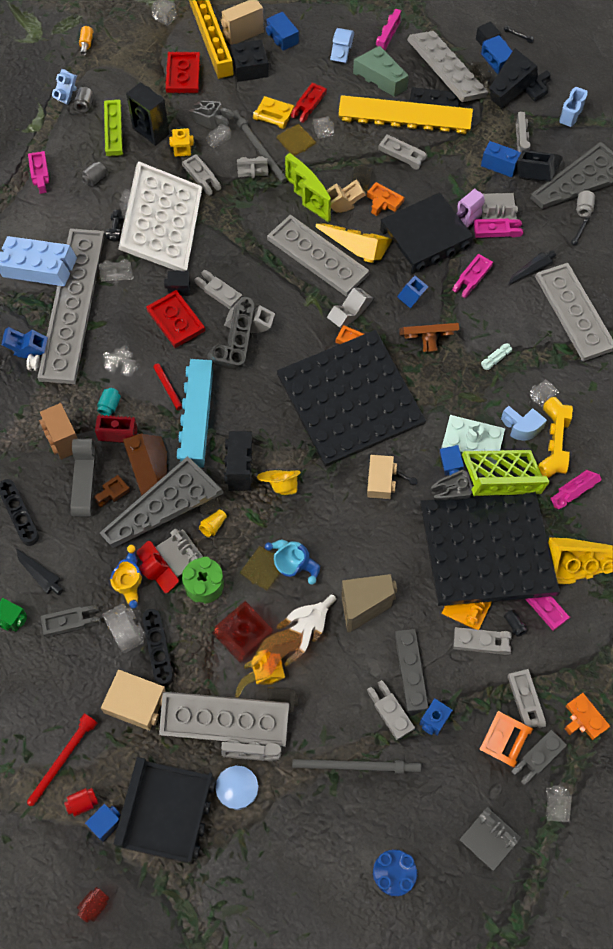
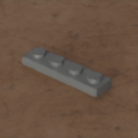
(411, 671)

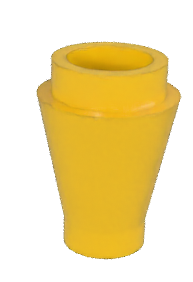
(211, 524)

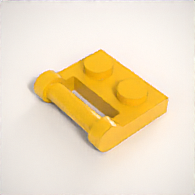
(273, 112)

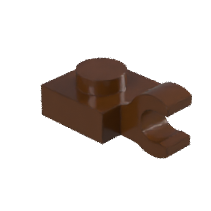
(113, 489)

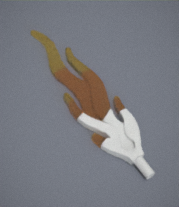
(286, 641)

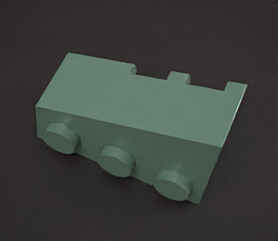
(382, 70)

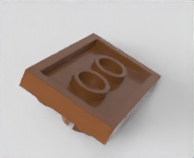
(429, 333)

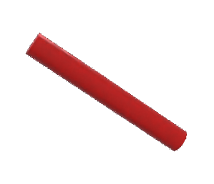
(168, 387)

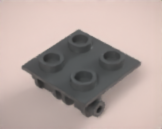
(490, 839)

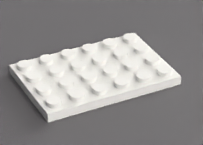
(160, 217)

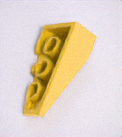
(368, 246)
(579, 559)

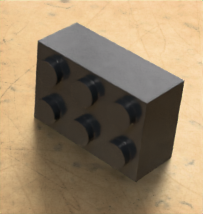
(148, 113)

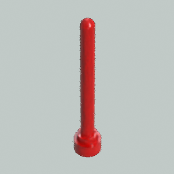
(85, 725)

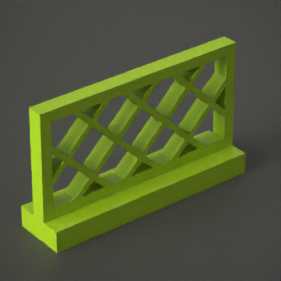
(507, 484)

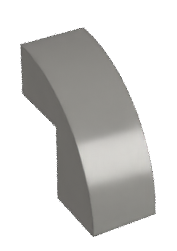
(351, 309)
(261, 319)

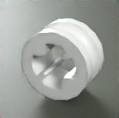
(33, 362)

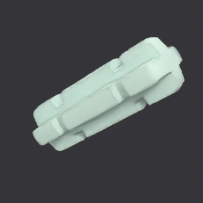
(496, 356)

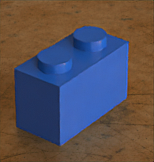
(282, 31)
(496, 52)
(500, 159)

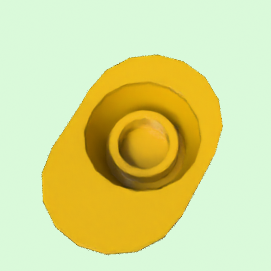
(281, 481)

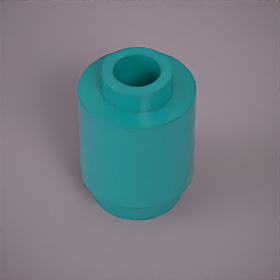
(108, 401)

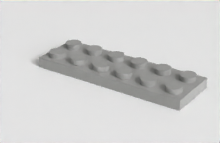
(447, 66)
(318, 255)
(575, 311)
(224, 718)

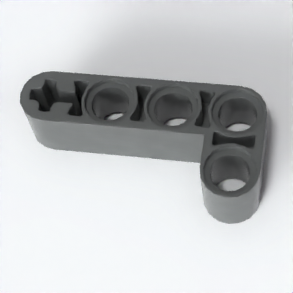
(235, 332)
(84, 477)

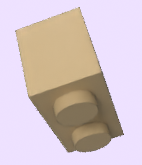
(380, 477)

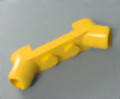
(559, 459)

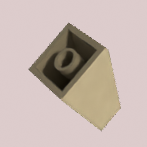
(366, 599)

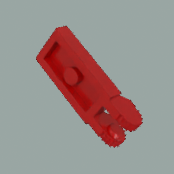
(308, 101)

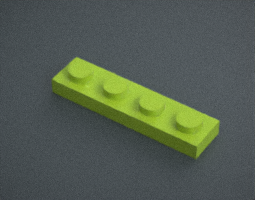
(113, 127)

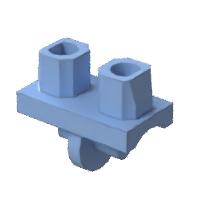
(64, 86)

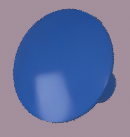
(395, 872)

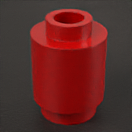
(81, 802)

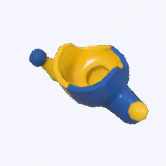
(127, 577)

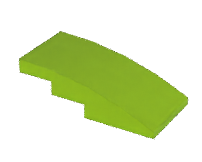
(308, 187)

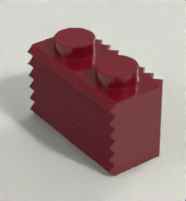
(115, 428)

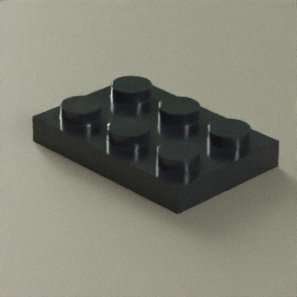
(433, 97)

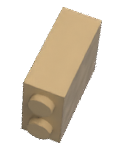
(242, 21)
(134, 700)

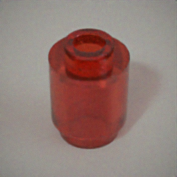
(92, 905)

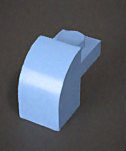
(341, 43)
(523, 427)

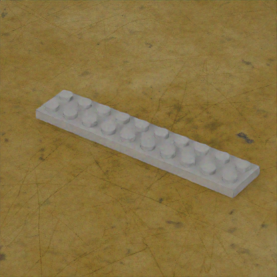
(72, 310)

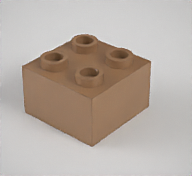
(58, 430)

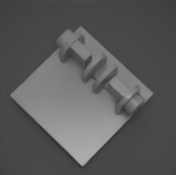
(499, 206)
(178, 551)

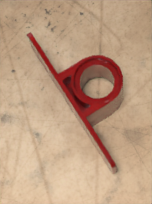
(156, 568)

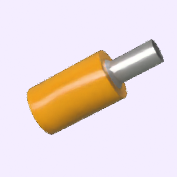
(85, 39)

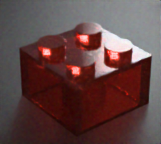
(242, 631)

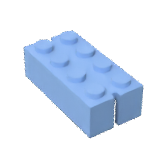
(36, 261)

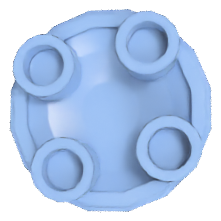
(236, 787)

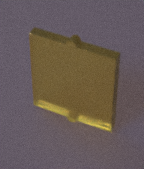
(296, 140)
(261, 568)

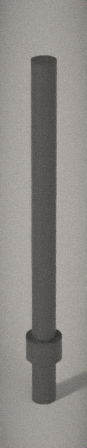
(243, 125)
(397, 766)

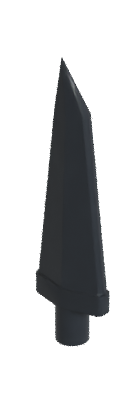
(534, 265)
(44, 577)

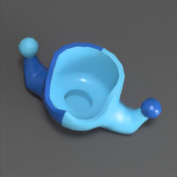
(293, 558)

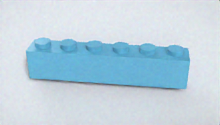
(197, 409)

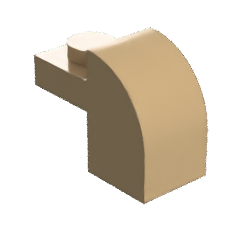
(343, 199)

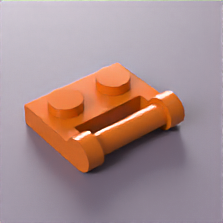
(499, 735)

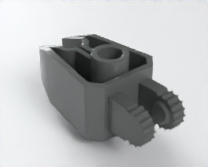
(210, 114)
(456, 486)

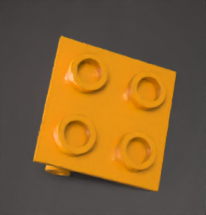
(468, 614)

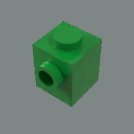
(11, 615)

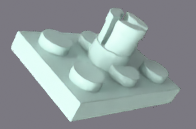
(473, 436)

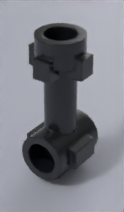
(115, 233)

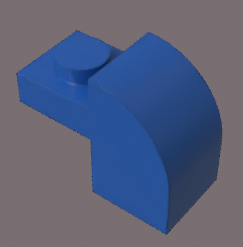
(26, 344)

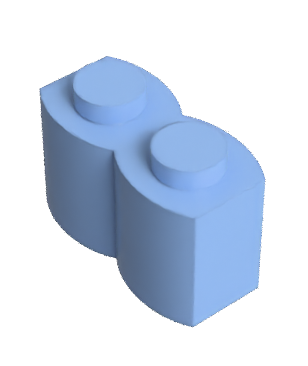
(573, 106)

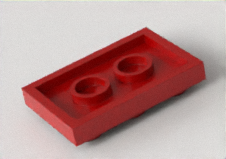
(183, 72)
(175, 319)

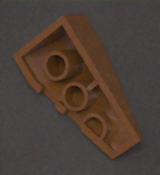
(147, 458)

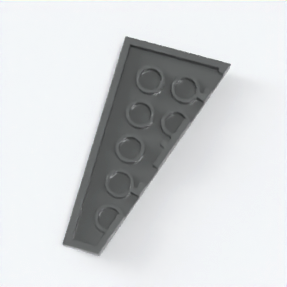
(588, 173)
(171, 496)

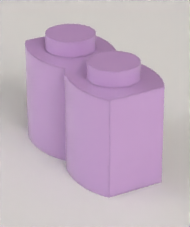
(470, 207)

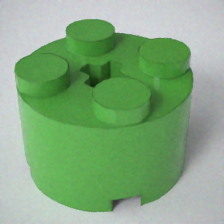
(193, 577)

